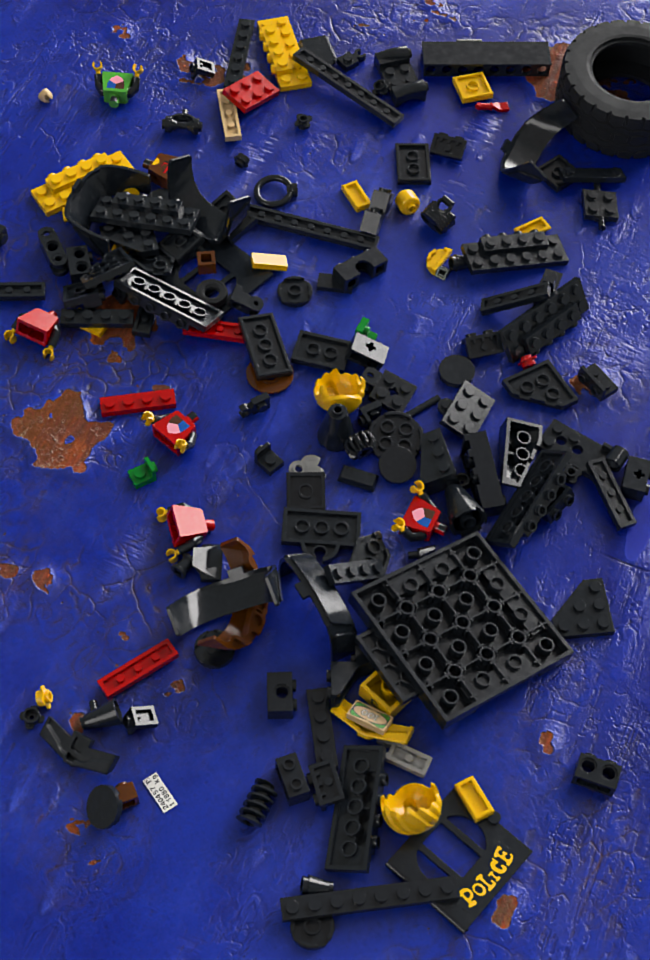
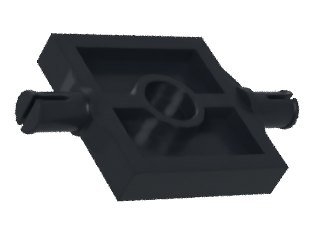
(599, 206)

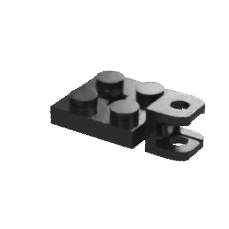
(380, 386)

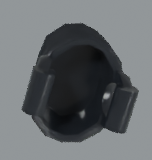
(439, 219)

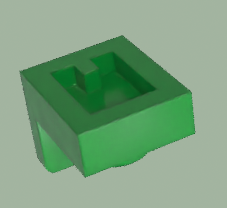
(363, 328)
(143, 474)

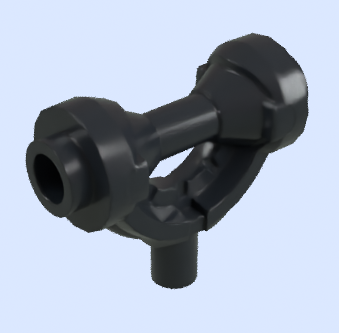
(182, 121)

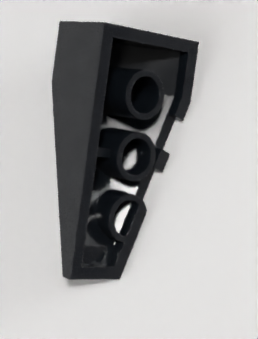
(517, 449)

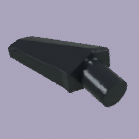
(421, 552)

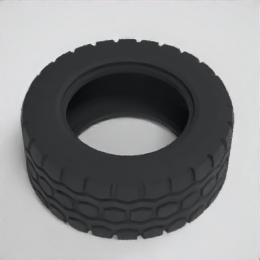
(603, 119)

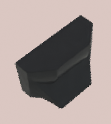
(208, 562)

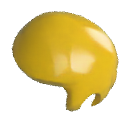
(339, 389)
(412, 808)

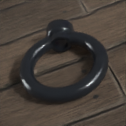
(292, 191)

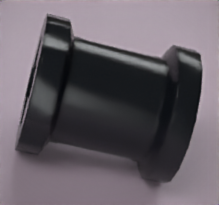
(183, 566)

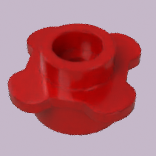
(527, 361)

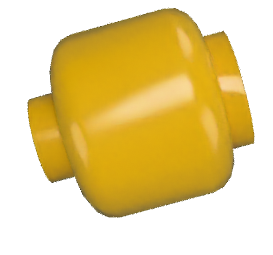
(406, 201)

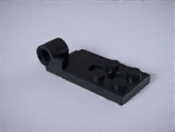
(590, 450)

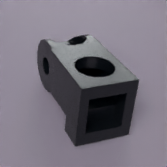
(244, 302)

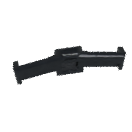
(77, 749)

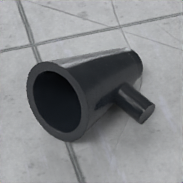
(102, 716)

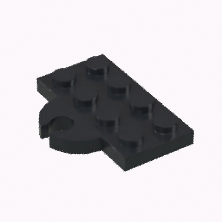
(320, 530)

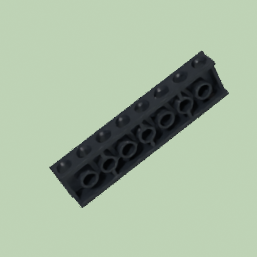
(486, 56)

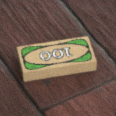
(369, 717)

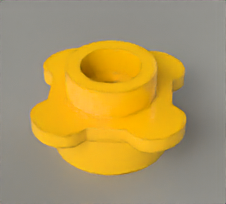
(44, 697)

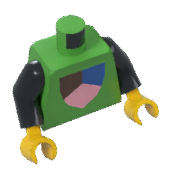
(117, 86)

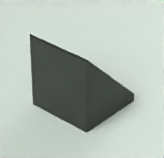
(442, 272)

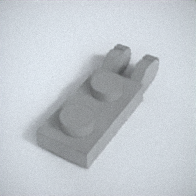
(406, 758)

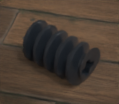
(256, 803)

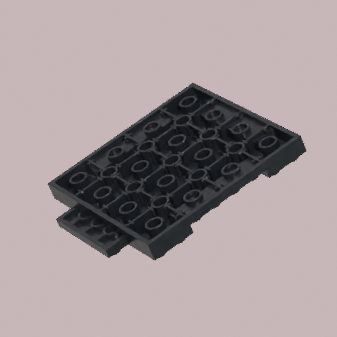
(455, 630)

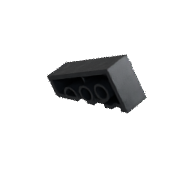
(480, 467)

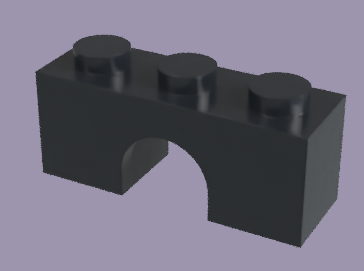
(369, 261)

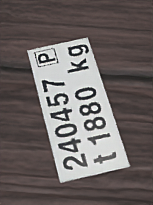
(160, 792)

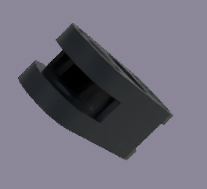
(53, 251)

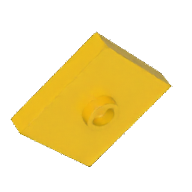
(472, 87)

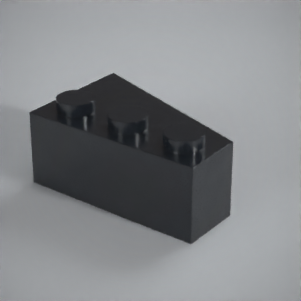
(436, 464)

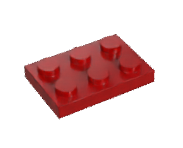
(250, 92)

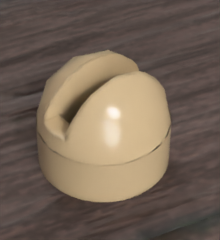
(45, 95)

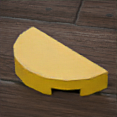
(437, 258)

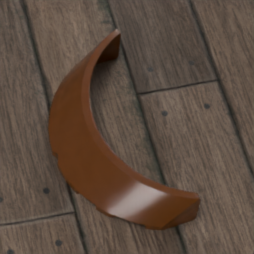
(244, 623)

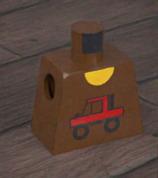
(158, 169)

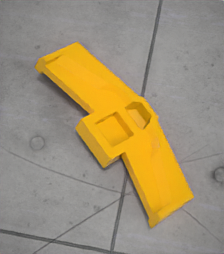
(395, 732)

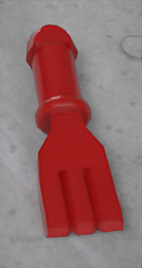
(498, 106)

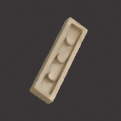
(229, 118)

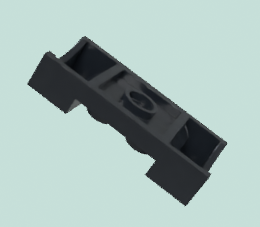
(395, 68)

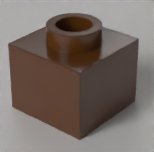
(206, 262)
(127, 794)

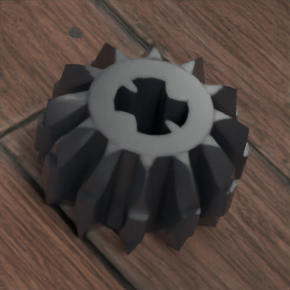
(360, 444)

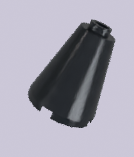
(335, 428)
(463, 511)

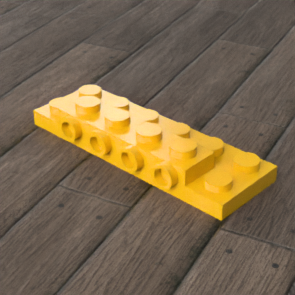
(280, 46)
(58, 186)

